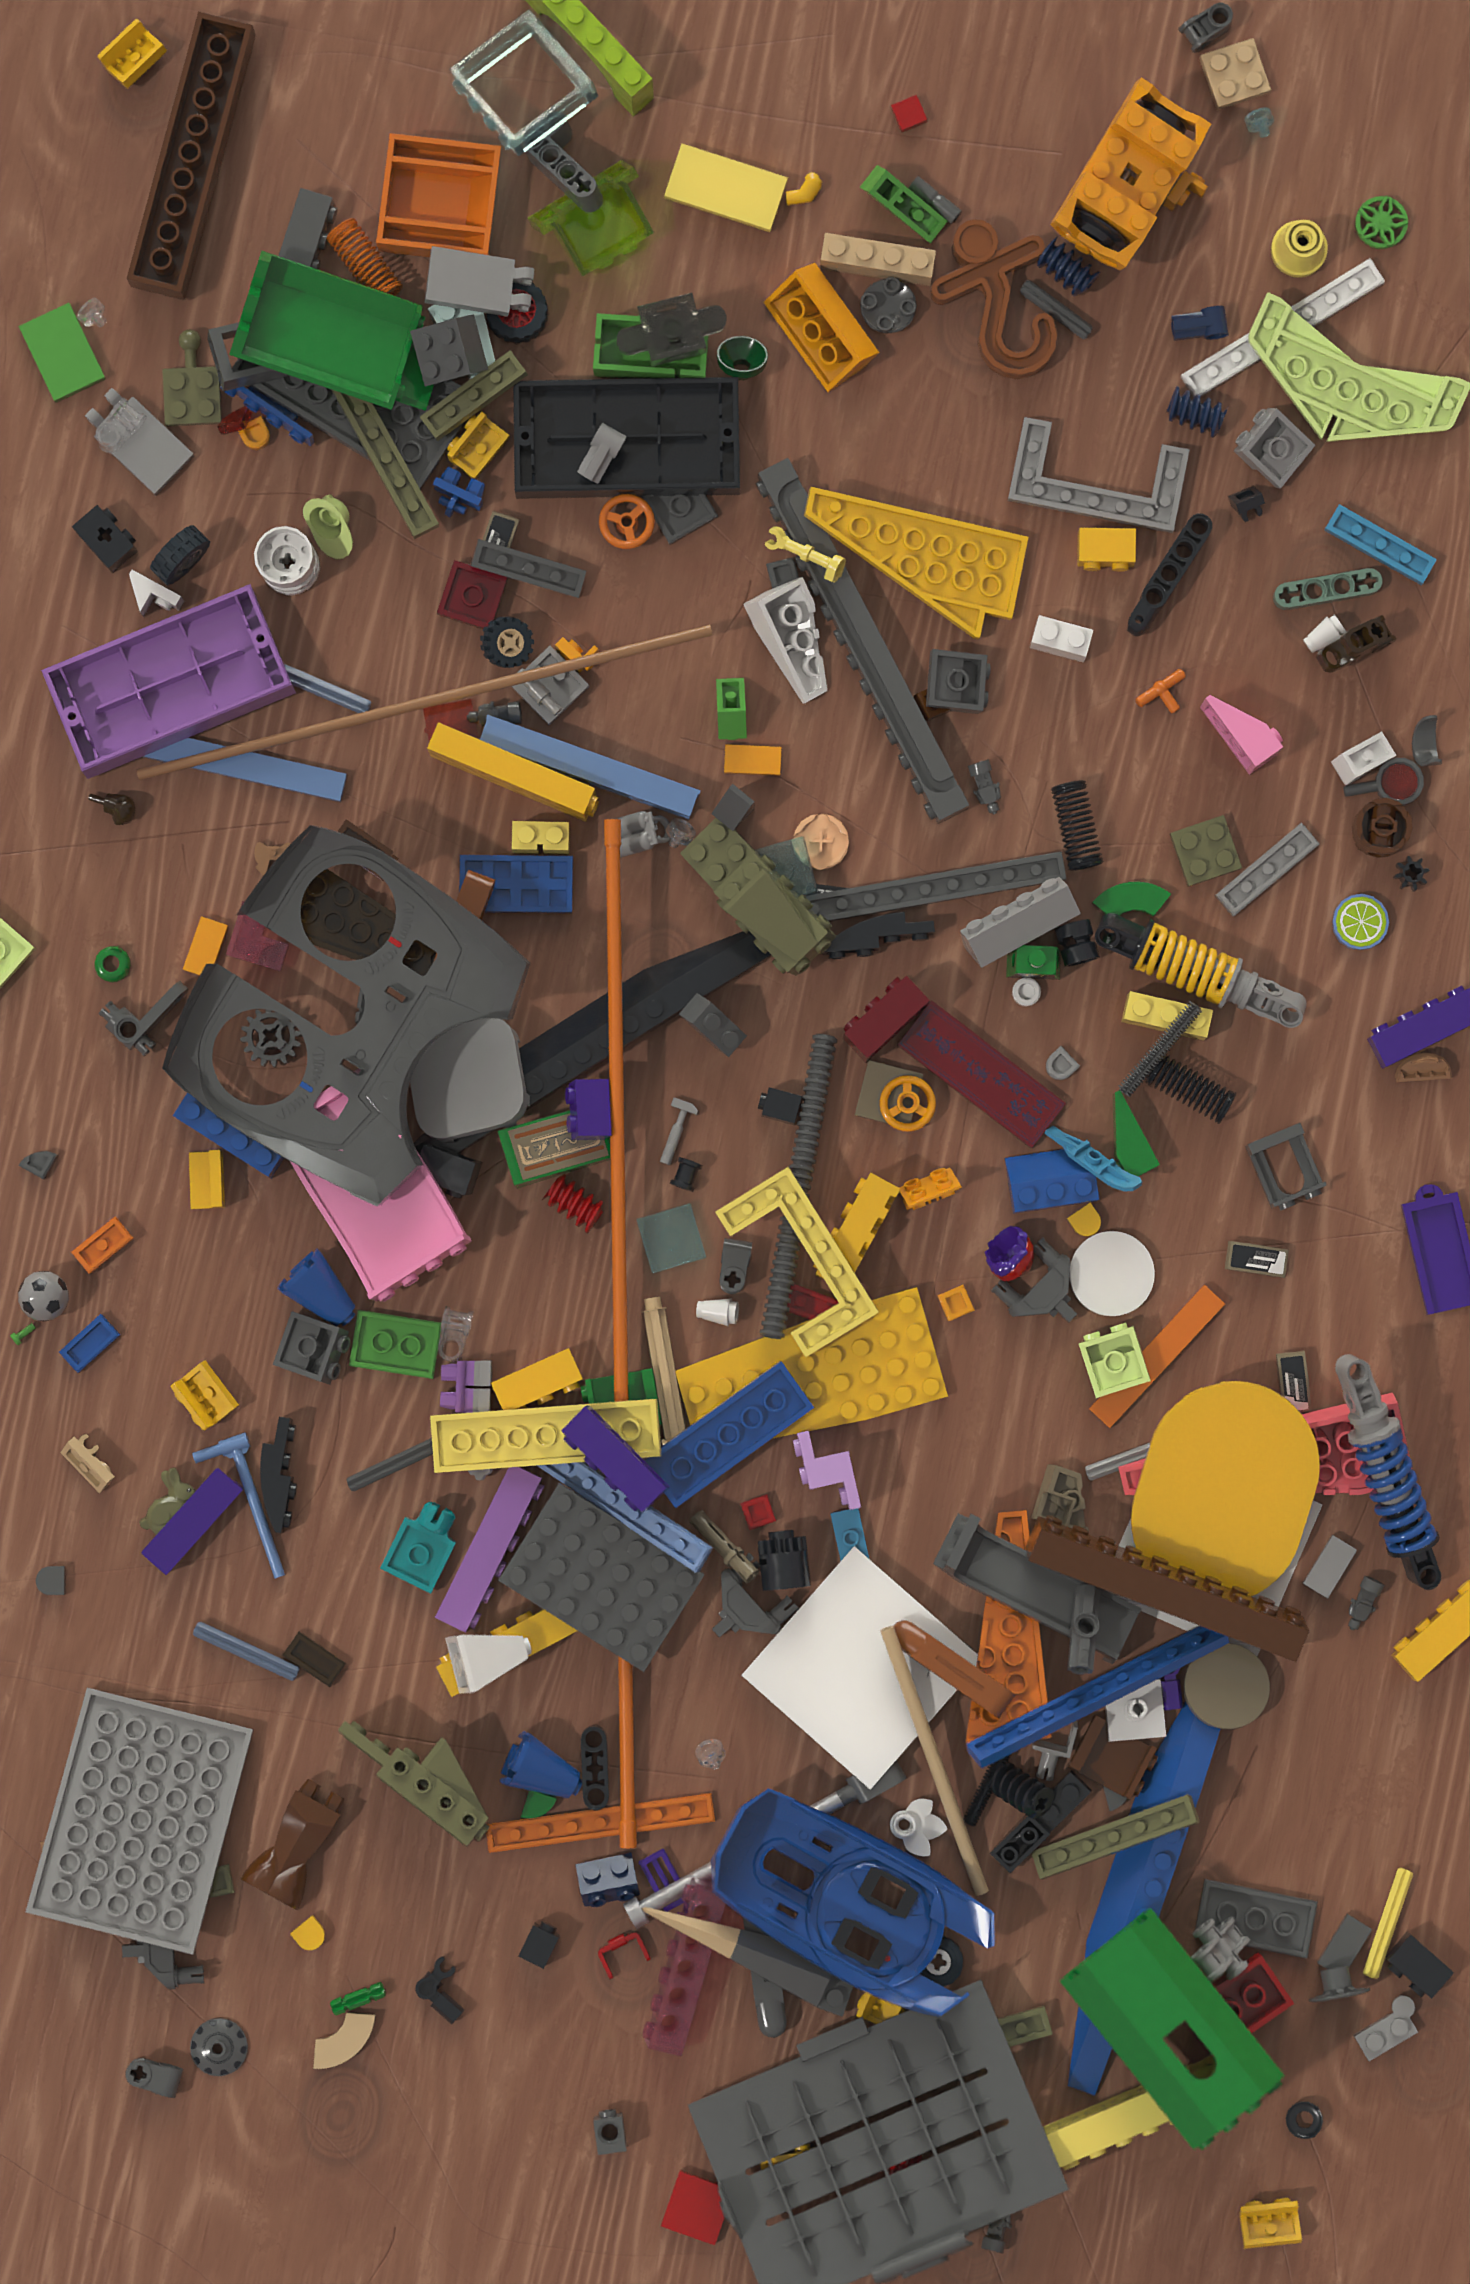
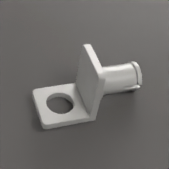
(1051, 1752)

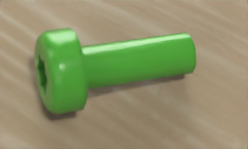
(17, 1337)

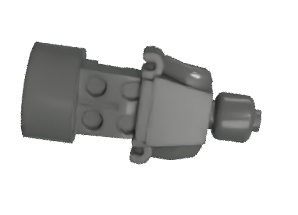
(509, 713)
(987, 791)
(1362, 1607)
(995, 2235)

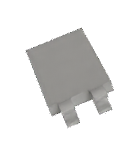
(476, 282)
(151, 452)

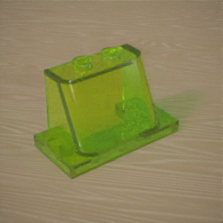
(600, 235)

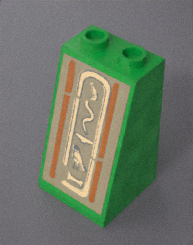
(545, 1150)

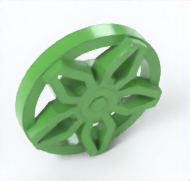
(1381, 222)

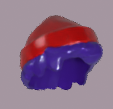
(1010, 1254)

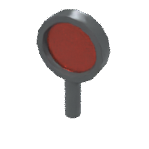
(1396, 779)

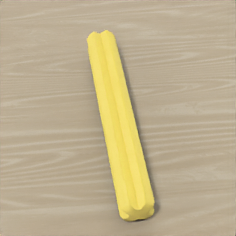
(1388, 1923)

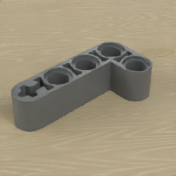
(564, 170)

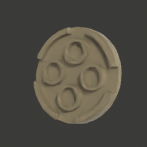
(1227, 1687)

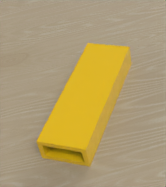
(513, 772)

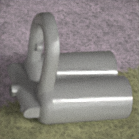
(639, 832)

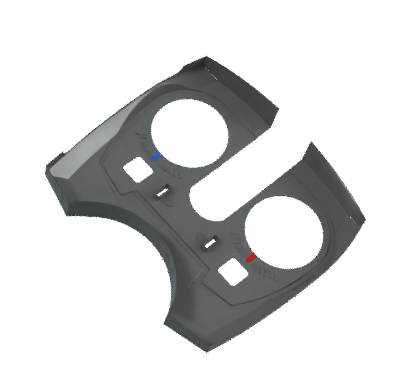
(469, 980)

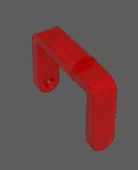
(618, 1942)

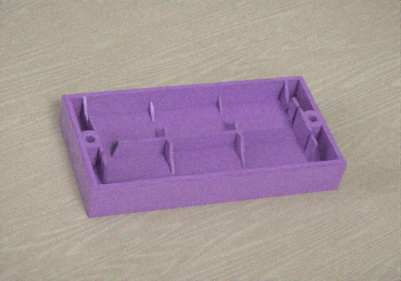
(168, 681)

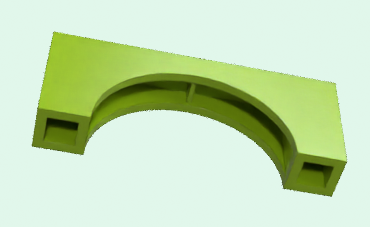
(627, 79)

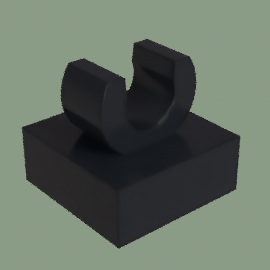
(1246, 500)

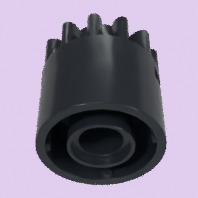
(784, 1561)

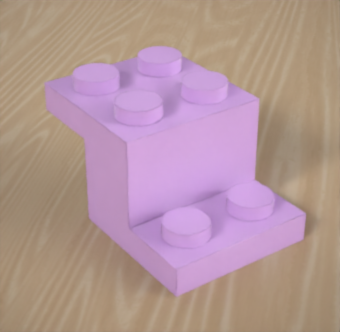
(827, 1470)

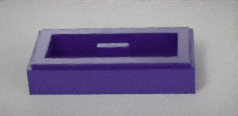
(653, 1858)

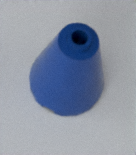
(318, 1289)
(539, 1769)

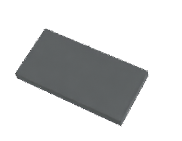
(1268, 1918)

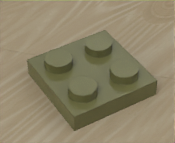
(1205, 851)

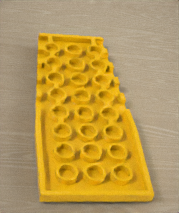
(856, 1377)

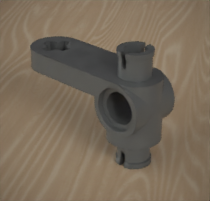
(119, 1018)

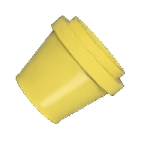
(1298, 259)

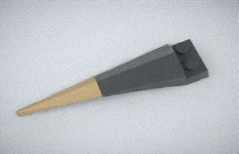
(767, 1959)

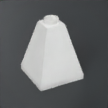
(484, 1658)

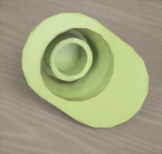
(328, 524)

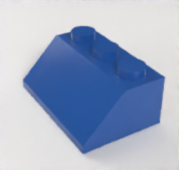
(1048, 1182)

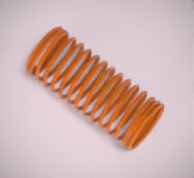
(338, 238)

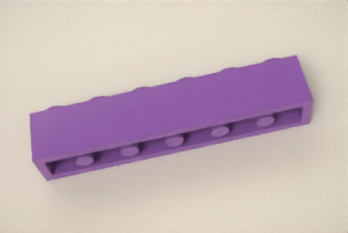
(489, 1547)

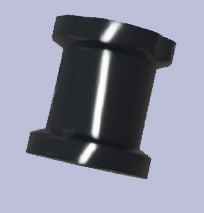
(686, 1174)

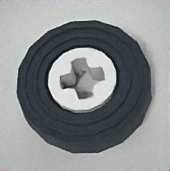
(952, 1969)

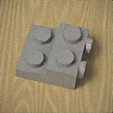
(1273, 446)

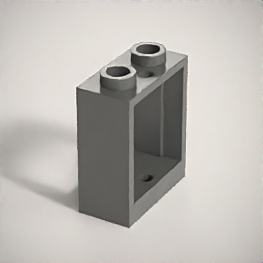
(228, 378)

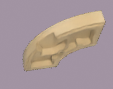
(344, 2043)

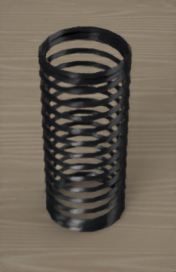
(1086, 861)
(1226, 1105)

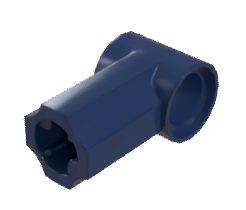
(1207, 323)

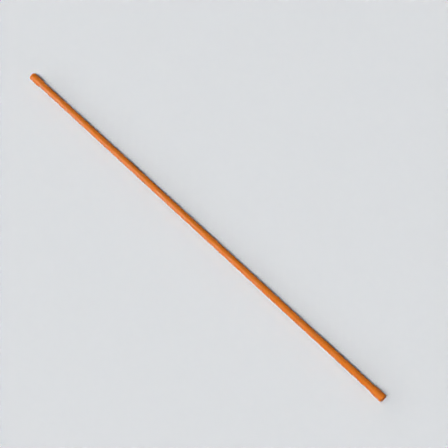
(612, 842)

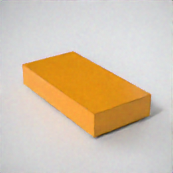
(752, 760)
(205, 945)

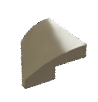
(1061, 1497)

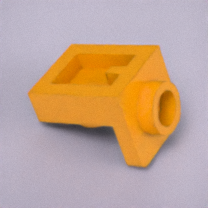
(1180, 193)
(572, 650)

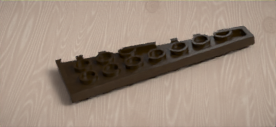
(352, 923)

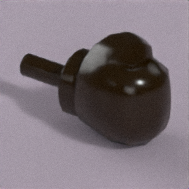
(119, 806)

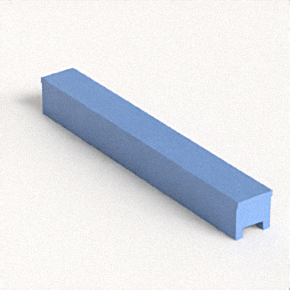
(591, 767)

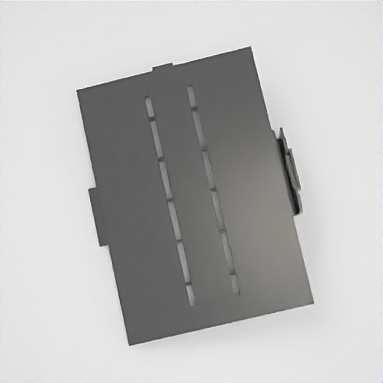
(908, 2216)

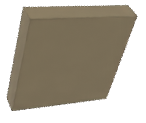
(875, 1079)

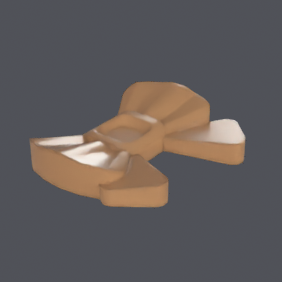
(265, 853)

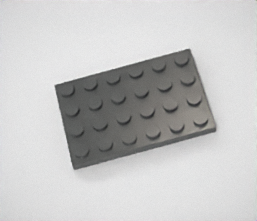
(600, 1577)

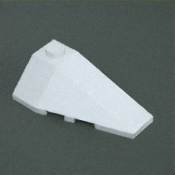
(788, 630)

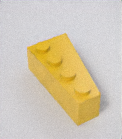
(863, 1218)

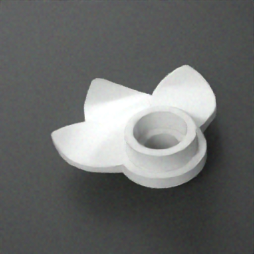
(921, 1829)

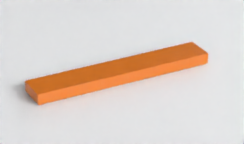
(1162, 1352)

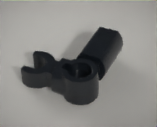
(428, 1989)

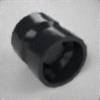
(1077, 942)

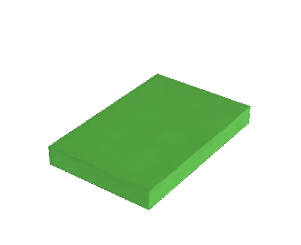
(62, 352)
(395, 1344)

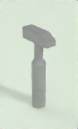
(677, 1129)

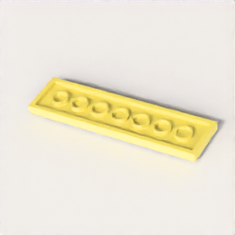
(534, 1435)

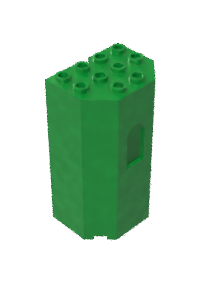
(1141, 1991)

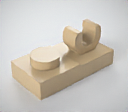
(83, 1459)

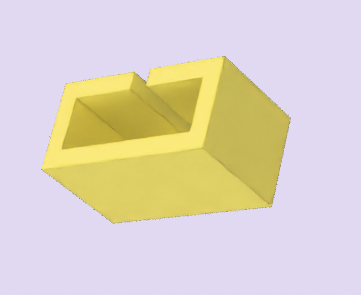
(530, 834)

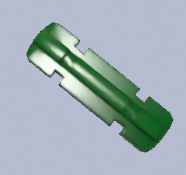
(358, 1998)

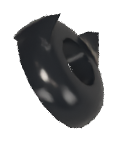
(1297, 2130)

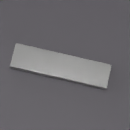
(1267, 869)

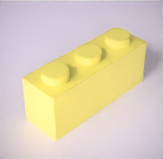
(1159, 1014)

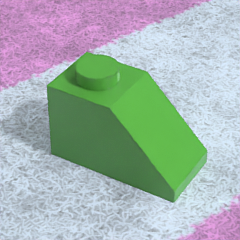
(731, 708)

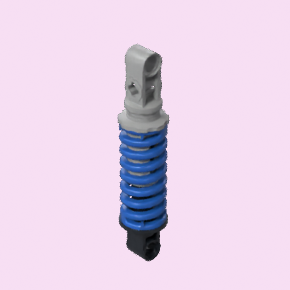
(1389, 1474)

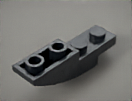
(865, 936)
(275, 1486)
(1030, 1832)

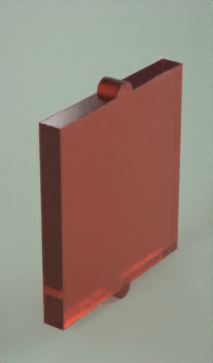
(451, 715)

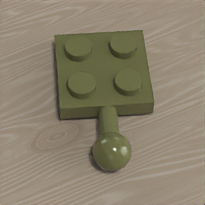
(191, 392)

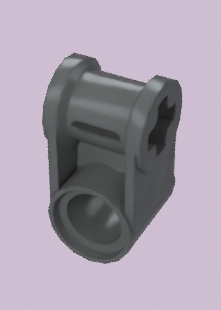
(1203, 29)
(734, 1260)
(160, 2078)

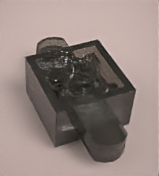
(671, 329)

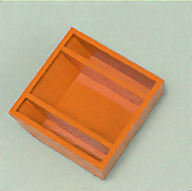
(437, 195)

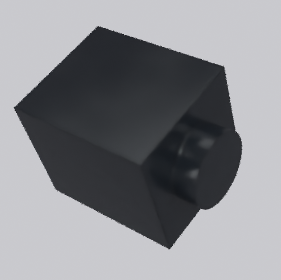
(779, 1105)
(539, 1944)

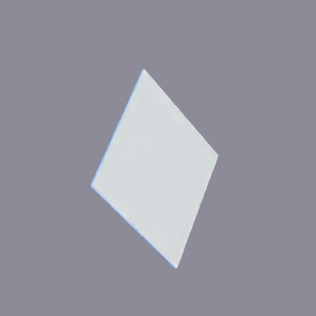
(836, 1674)

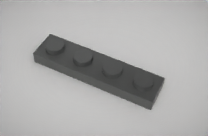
(528, 568)

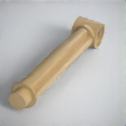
(663, 1368)

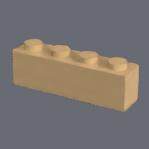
(877, 259)

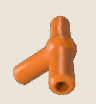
(1160, 689)

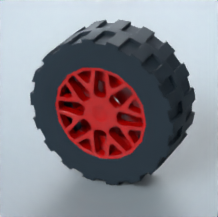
(521, 325)

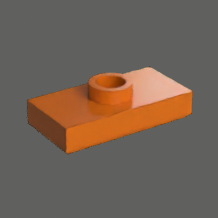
(102, 1245)

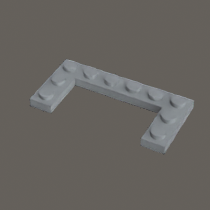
(1152, 513)

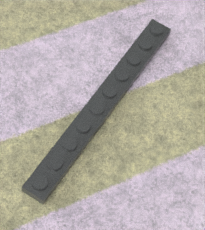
(938, 887)

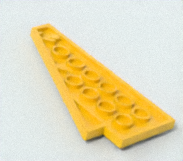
(940, 560)

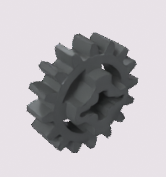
(262, 1047)

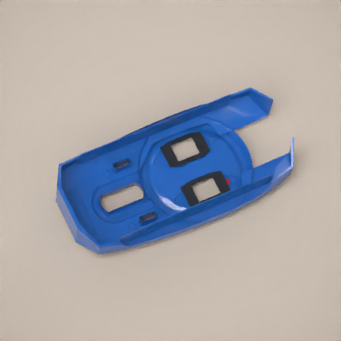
(843, 1900)

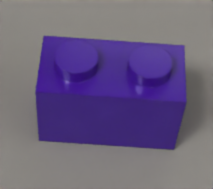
(589, 1109)

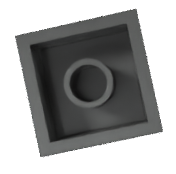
(449, 350)

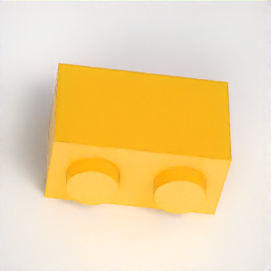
(1106, 548)

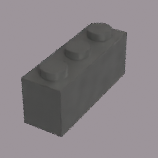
(308, 228)

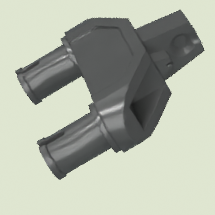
(1048, 1294)
(743, 1612)
(161, 1964)

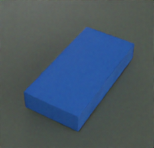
(89, 1343)

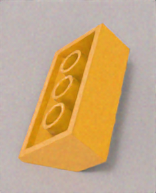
(821, 326)

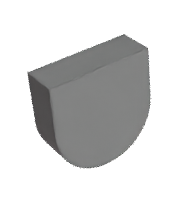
(1061, 1064)

